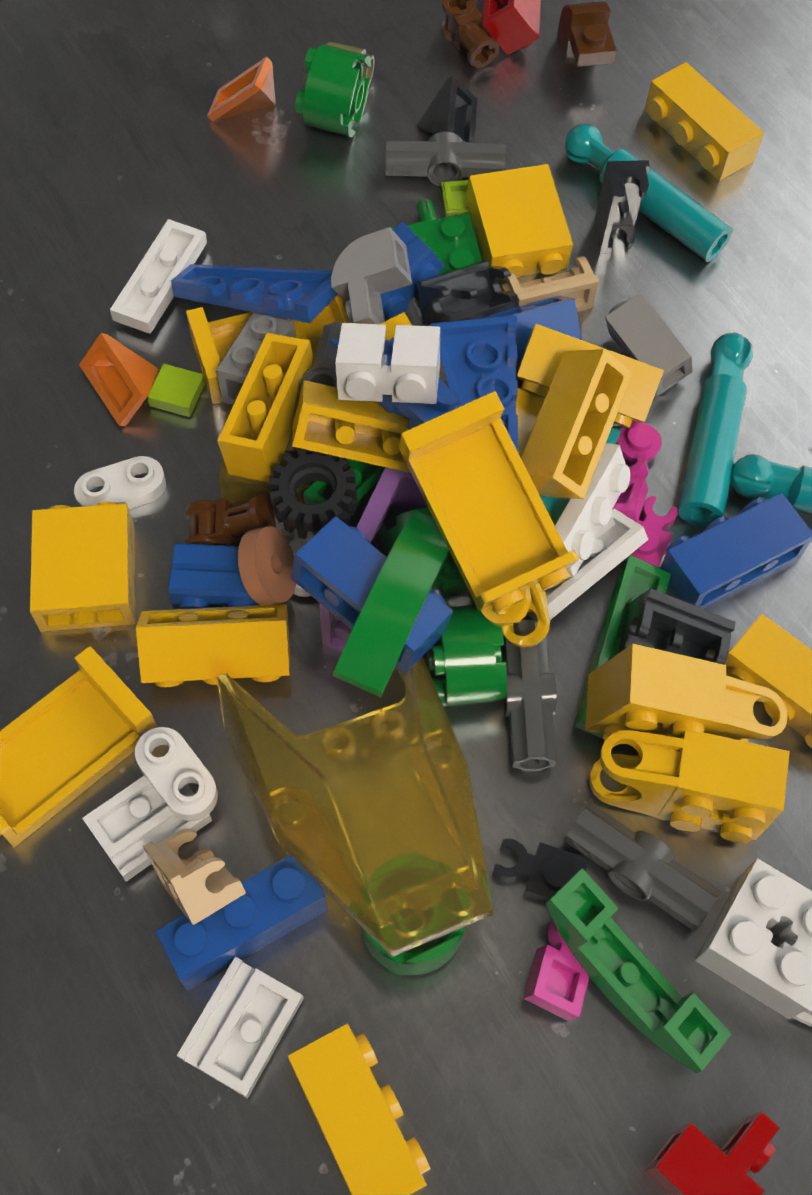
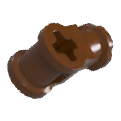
(465, 31)
(226, 523)

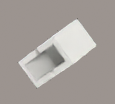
(364, 370)

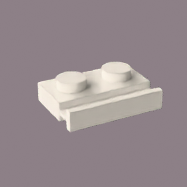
(132, 821)
(240, 1027)

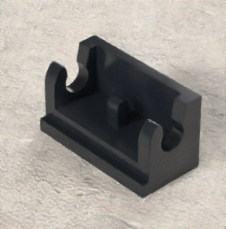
(620, 201)
(465, 294)
(676, 627)

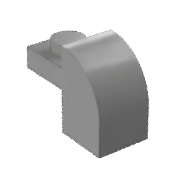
(366, 270)

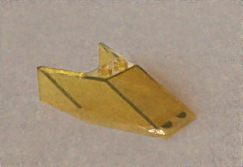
(372, 810)

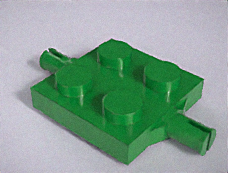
(448, 237)

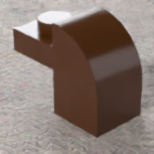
(585, 34)

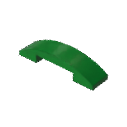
(393, 606)
(628, 978)

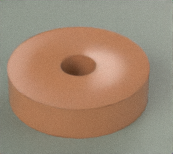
(266, 565)

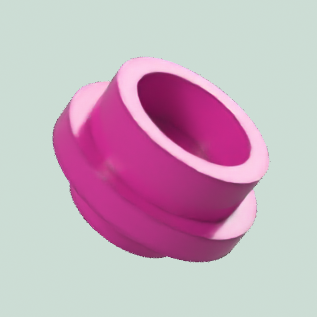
(638, 440)

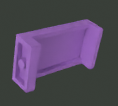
(392, 496)

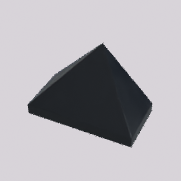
(452, 111)

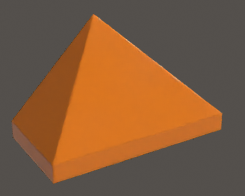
(245, 93)
(118, 377)

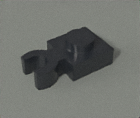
(543, 872)

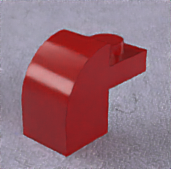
(698, 1167)

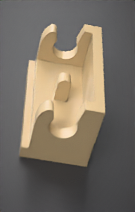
(577, 284)
(196, 883)

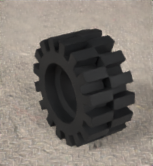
(307, 469)

